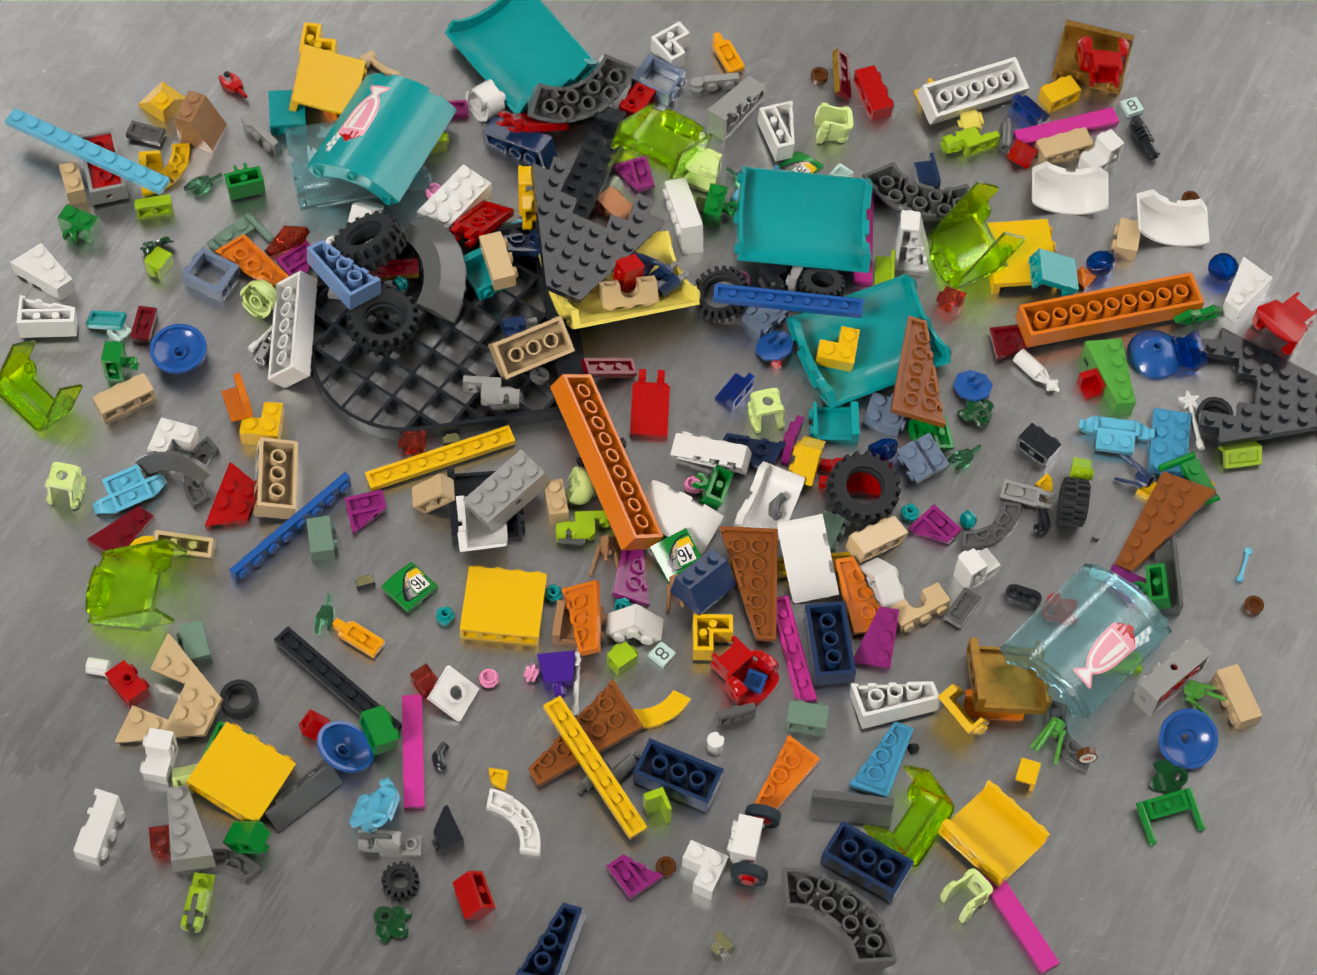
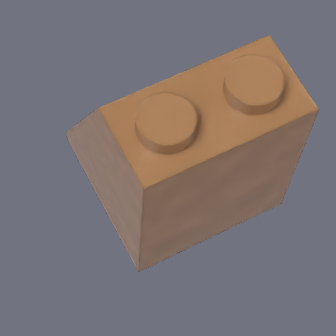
(199, 122)

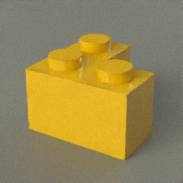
(313, 36)
(839, 354)
(268, 426)
(808, 456)
(710, 629)

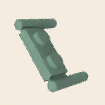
(245, 225)

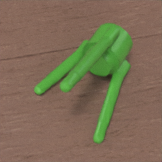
(1195, 690)
(1053, 729)

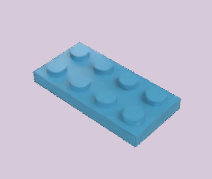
(1169, 440)

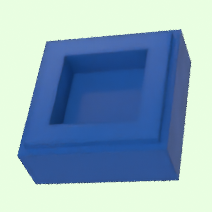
(755, 681)

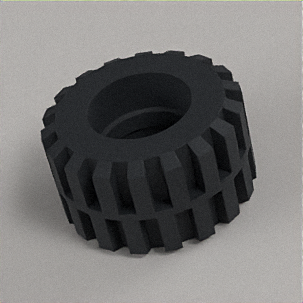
(821, 282)
(1073, 502)

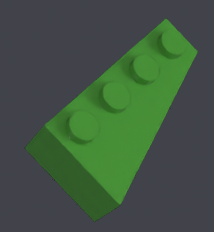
(1112, 365)

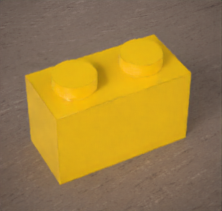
(1059, 93)

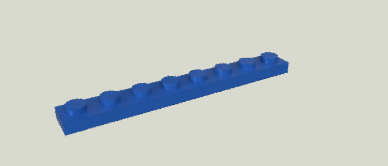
(788, 300)
(290, 527)

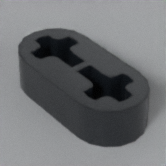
(1023, 596)

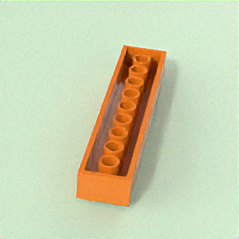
(1107, 309)
(606, 462)

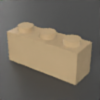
(1063, 146)
(498, 260)
(124, 397)
(876, 539)
(195, 545)
(1239, 699)

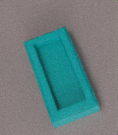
(106, 320)

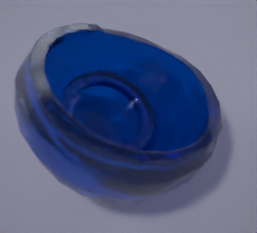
(1100, 263)
(1223, 267)
(885, 447)

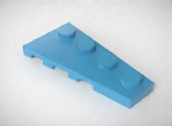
(881, 768)

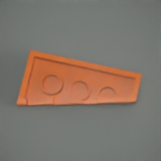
(252, 260)
(856, 594)
(584, 612)
(788, 772)

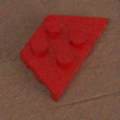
(233, 500)

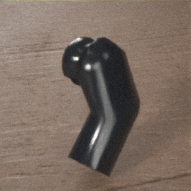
(1044, 523)
(438, 756)

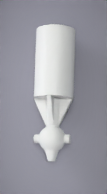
(1035, 370)

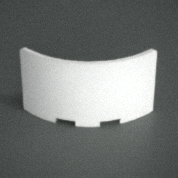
(1070, 192)
(1172, 223)
(766, 486)
(678, 511)
(474, 534)
(807, 558)

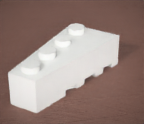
(684, 216)
(911, 244)
(711, 452)

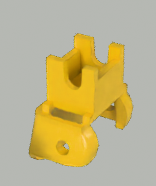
(526, 198)

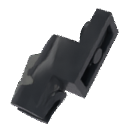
(773, 276)

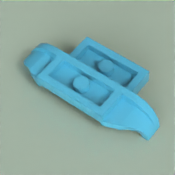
(1115, 434)
(127, 490)
(376, 808)

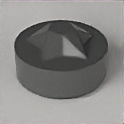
(539, 375)

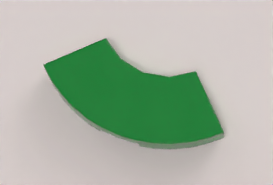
(1198, 315)

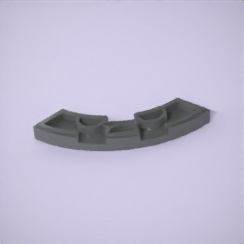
(174, 461)
(196, 492)
(995, 532)
(1069, 746)
(230, 862)

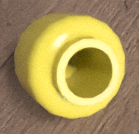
(970, 119)

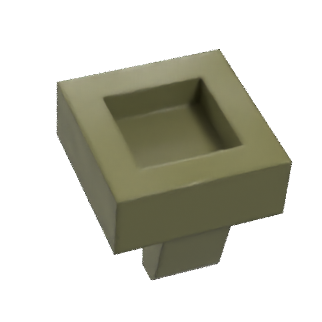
(722, 944)

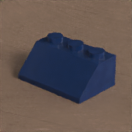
(704, 582)

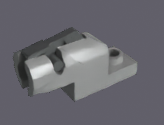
(492, 392)
(390, 844)

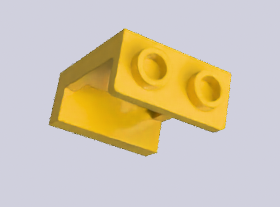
(949, 699)

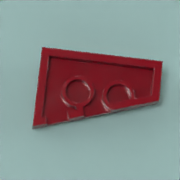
(1006, 340)
(122, 531)

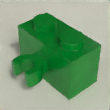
(244, 182)
(716, 205)
(78, 224)
(115, 361)
(714, 486)
(1157, 585)
(379, 729)
(247, 837)

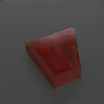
(287, 238)

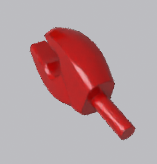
(234, 86)

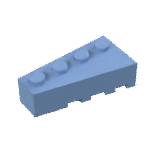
(344, 278)

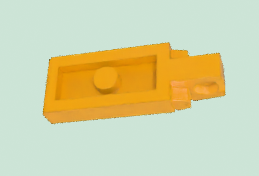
(727, 54)
(359, 637)

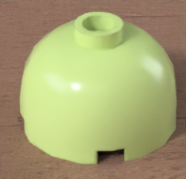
(259, 297)
(580, 487)

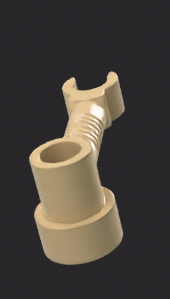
(370, 60)

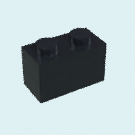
(1038, 445)

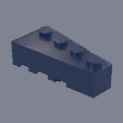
(529, 146)
(557, 944)

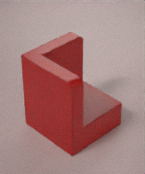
(1022, 153)
(1091, 384)
(312, 724)

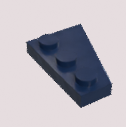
(523, 244)
(761, 450)

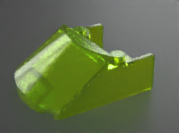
(662, 137)
(963, 243)
(127, 583)

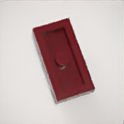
(143, 324)

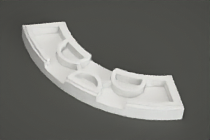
(520, 818)

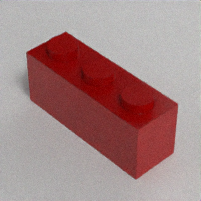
(873, 93)

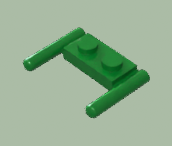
(1192, 471)
(1168, 805)

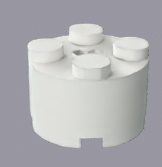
(485, 100)

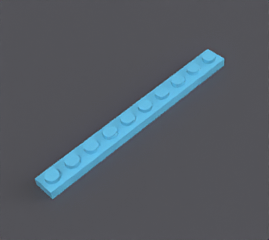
(87, 151)

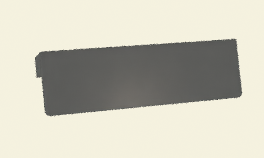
(1169, 555)
(302, 795)
(851, 808)

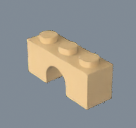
(644, 293)
(934, 601)

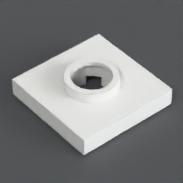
(441, 695)

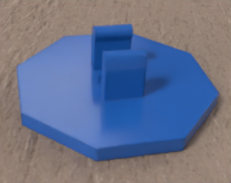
(774, 346)
(972, 385)

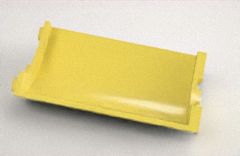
(590, 311)

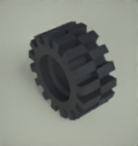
(400, 869)

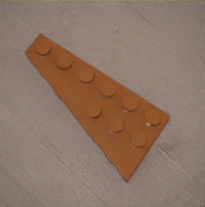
(916, 379)
(1164, 513)
(754, 565)
(604, 721)

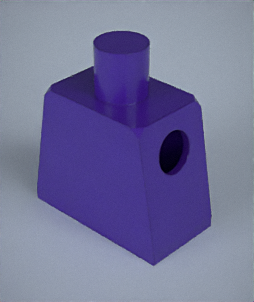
(557, 671)

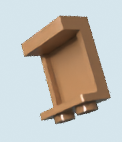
(563, 629)

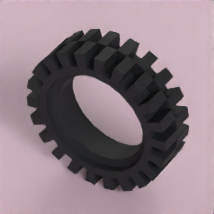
(710, 312)

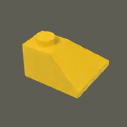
(162, 102)

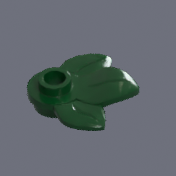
(149, 246)
(977, 411)
(1165, 780)
(393, 925)

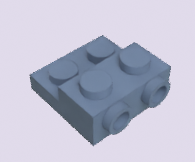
(763, 320)
(879, 416)
(921, 458)

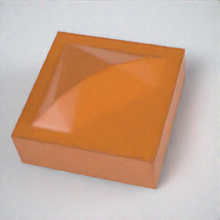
(1085, 278)

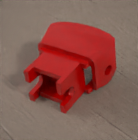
(1101, 65)
(1285, 320)
(734, 666)

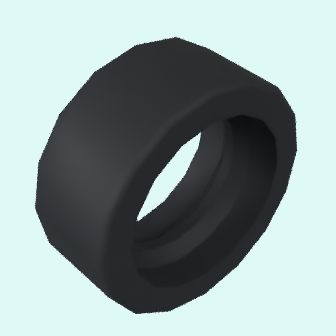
(1214, 402)
(241, 713)

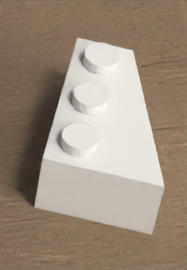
(778, 129)
(43, 271)
(1245, 290)
(45, 319)
(100, 828)

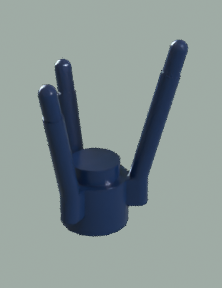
(1143, 477)

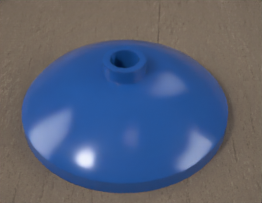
(174, 341)
(1149, 360)
(1200, 742)
(344, 747)

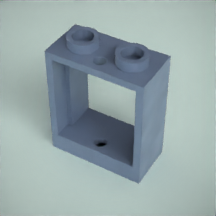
(664, 68)
(226, 283)

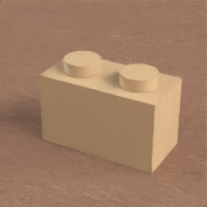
(73, 183)
(1127, 239)
(433, 493)
(556, 502)

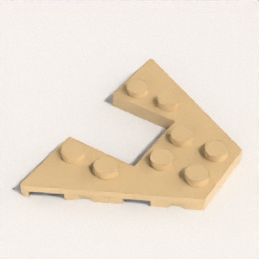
(193, 709)

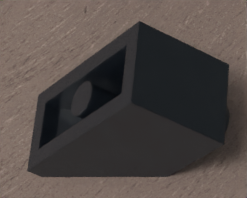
(447, 834)

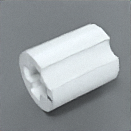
(97, 666)
(715, 744)

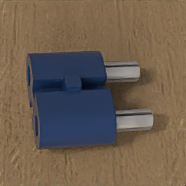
(668, 283)
(516, 324)

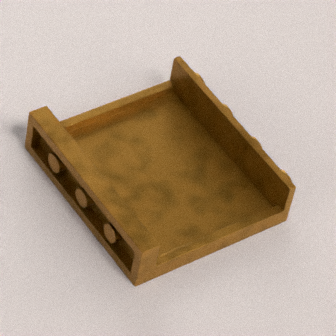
(1101, 40)
(1004, 686)

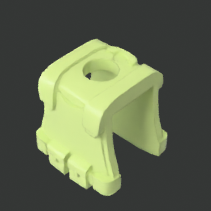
(834, 123)
(703, 169)
(757, 409)
(74, 483)
(970, 880)

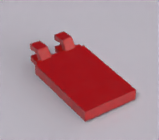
(523, 123)
(480, 221)
(650, 407)
(858, 484)

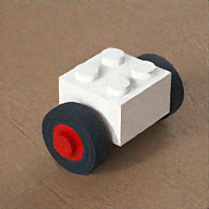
(745, 842)

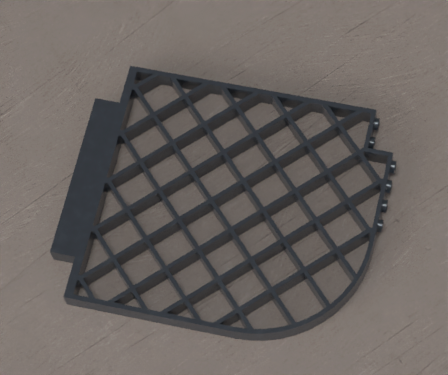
(477, 422)

